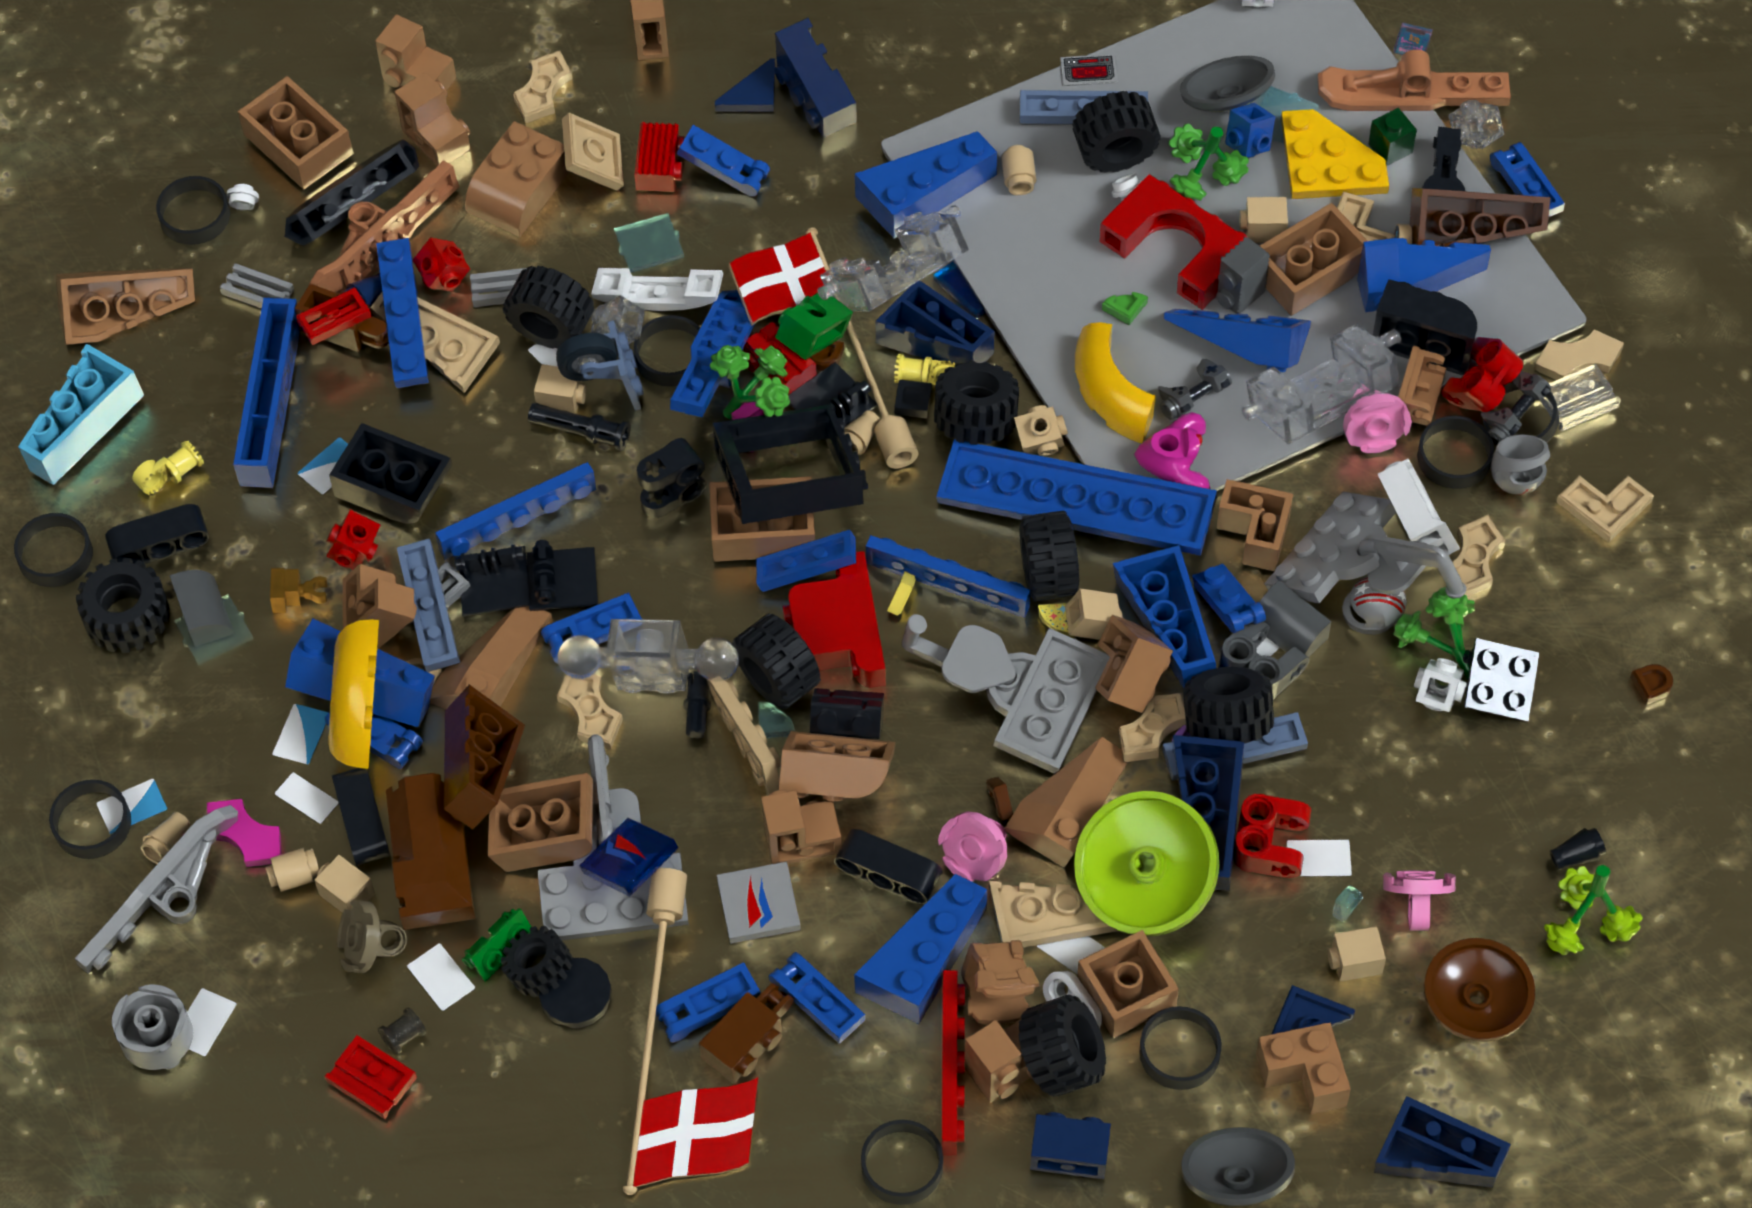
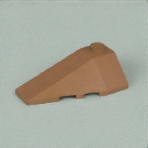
(111, 301)
(494, 659)
(1062, 806)

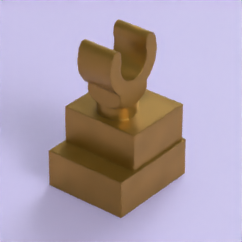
(288, 590)

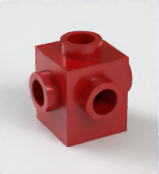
(441, 264)
(353, 540)

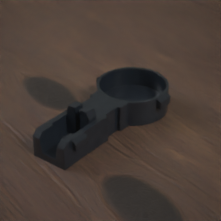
(1446, 144)

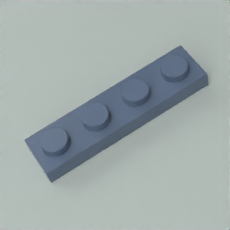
(1057, 105)
(432, 615)
(1283, 738)

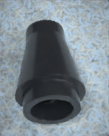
(1579, 849)

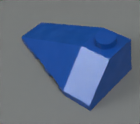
(1419, 265)
(1266, 341)

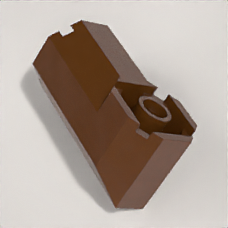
(428, 855)

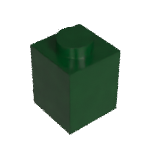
(1392, 136)

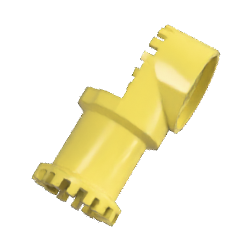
(920, 370)
(153, 474)

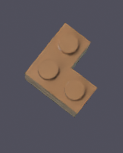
(405, 55)
(429, 120)
(1258, 514)
(375, 595)
(1133, 665)
(798, 831)
(1306, 1057)
(996, 1060)

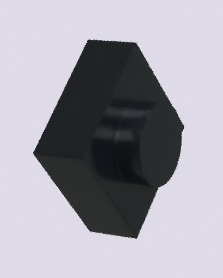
(913, 399)

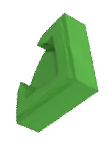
(1125, 306)

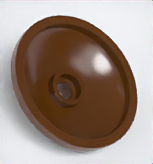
(1485, 971)

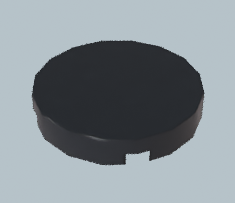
(581, 997)

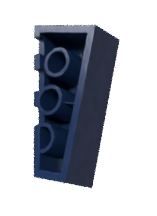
(1211, 784)

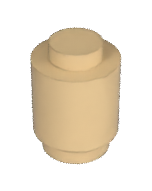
(1019, 170)
(292, 869)

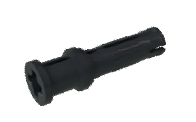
(594, 429)

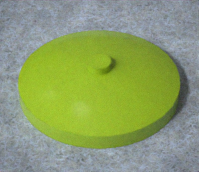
(1146, 863)

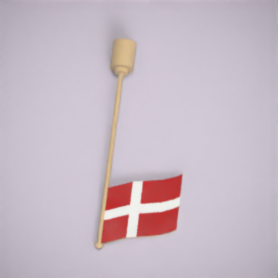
(781, 279)
(688, 1129)

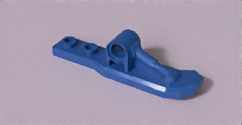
(723, 325)

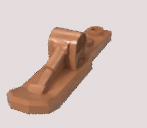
(1410, 87)
(374, 225)

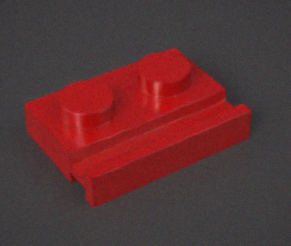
(371, 1076)

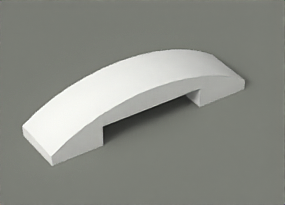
(658, 292)

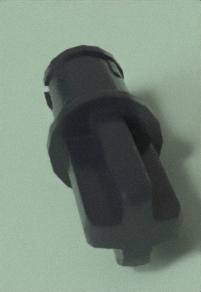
(696, 705)

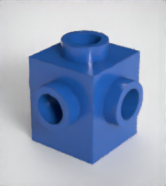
(1250, 130)

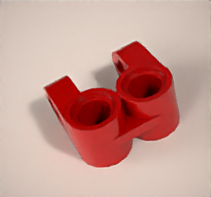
(1483, 384)
(1279, 814)

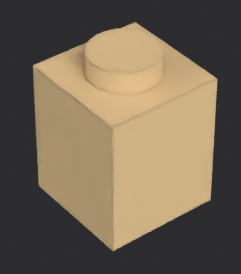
(1264, 218)
(557, 391)
(1090, 612)
(342, 882)
(1357, 954)

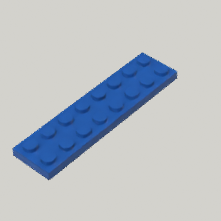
(1093, 497)

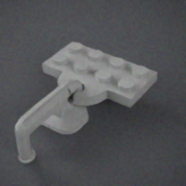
(1352, 543)
(1047, 693)
(581, 905)

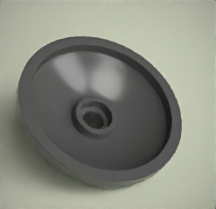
(1227, 83)
(1238, 1166)

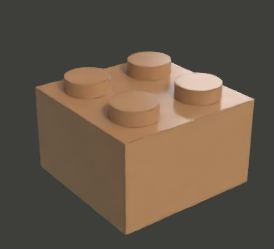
(1128, 983)

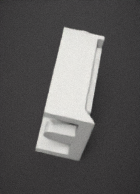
(1415, 507)

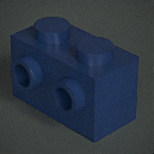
(1070, 1145)

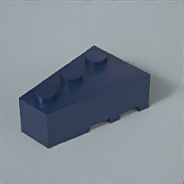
(811, 80)
(933, 327)
(1440, 1148)

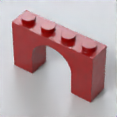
(1159, 207)

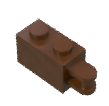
(368, 332)
(745, 1033)

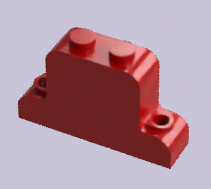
(840, 622)

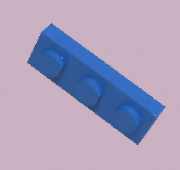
(806, 560)

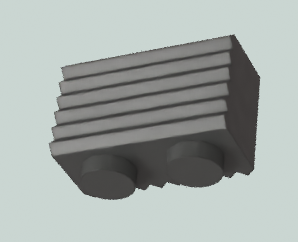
(1242, 276)

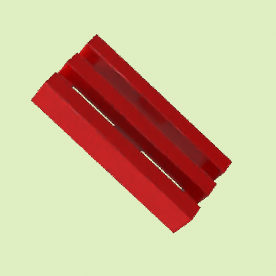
(336, 319)

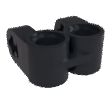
(677, 478)

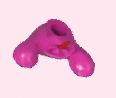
(1173, 450)

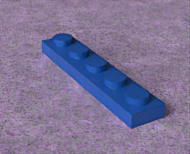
(402, 313)
(516, 511)
(948, 576)

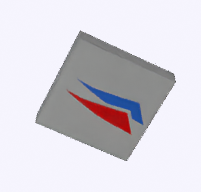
(758, 902)

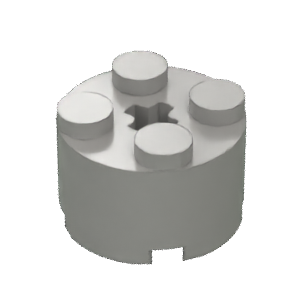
(152, 1027)

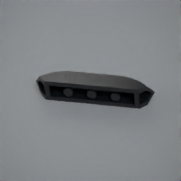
(358, 185)

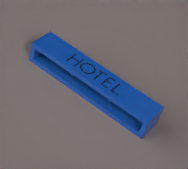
(267, 394)

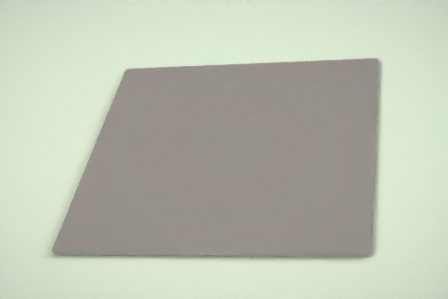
(1047, 274)

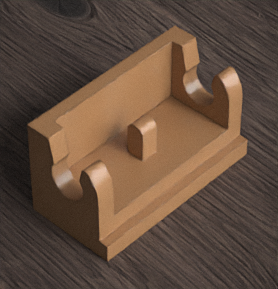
(1422, 385)

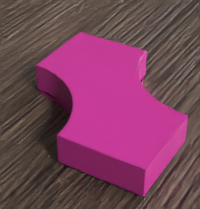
(253, 839)

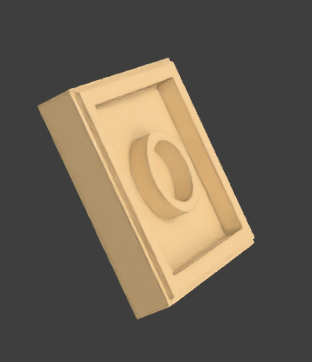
(592, 151)

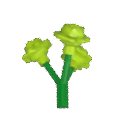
(1580, 891)

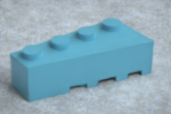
(79, 414)

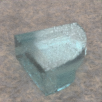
(774, 721)
(1346, 903)

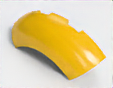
(1106, 389)
(353, 693)

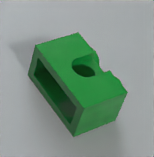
(813, 325)

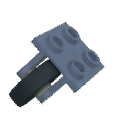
(596, 356)

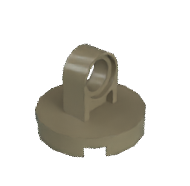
(361, 937)

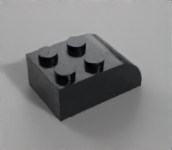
(1429, 322)
(388, 474)

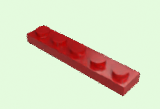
(952, 1063)

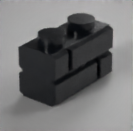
(847, 713)

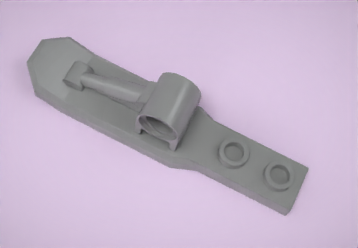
(173, 877)

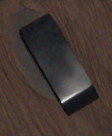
(158, 535)
(360, 816)
(888, 866)

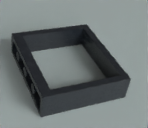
(793, 498)

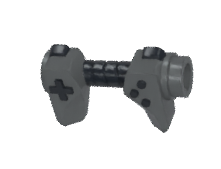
(1180, 399)
(1506, 421)

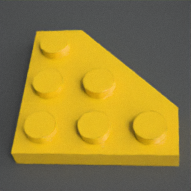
(1328, 159)

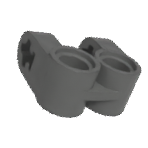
(1244, 646)

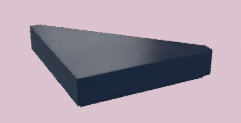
(752, 93)
(1309, 1009)

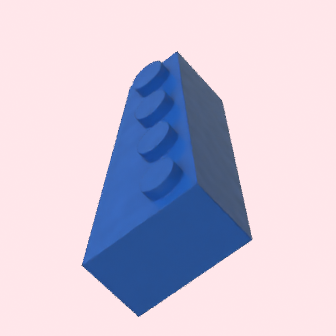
(925, 179)
(1166, 605)
(400, 688)
(911, 963)

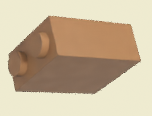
(649, 28)

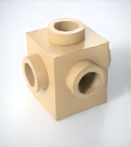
(1031, 433)

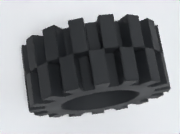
(544, 973)

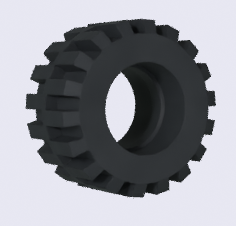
(1116, 131)
(547, 306)
(976, 402)
(1049, 555)
(116, 583)
(777, 661)
(1229, 704)
(1062, 1045)

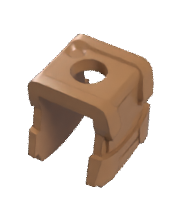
(997, 981)

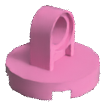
(1376, 422)
(973, 846)
(1419, 887)

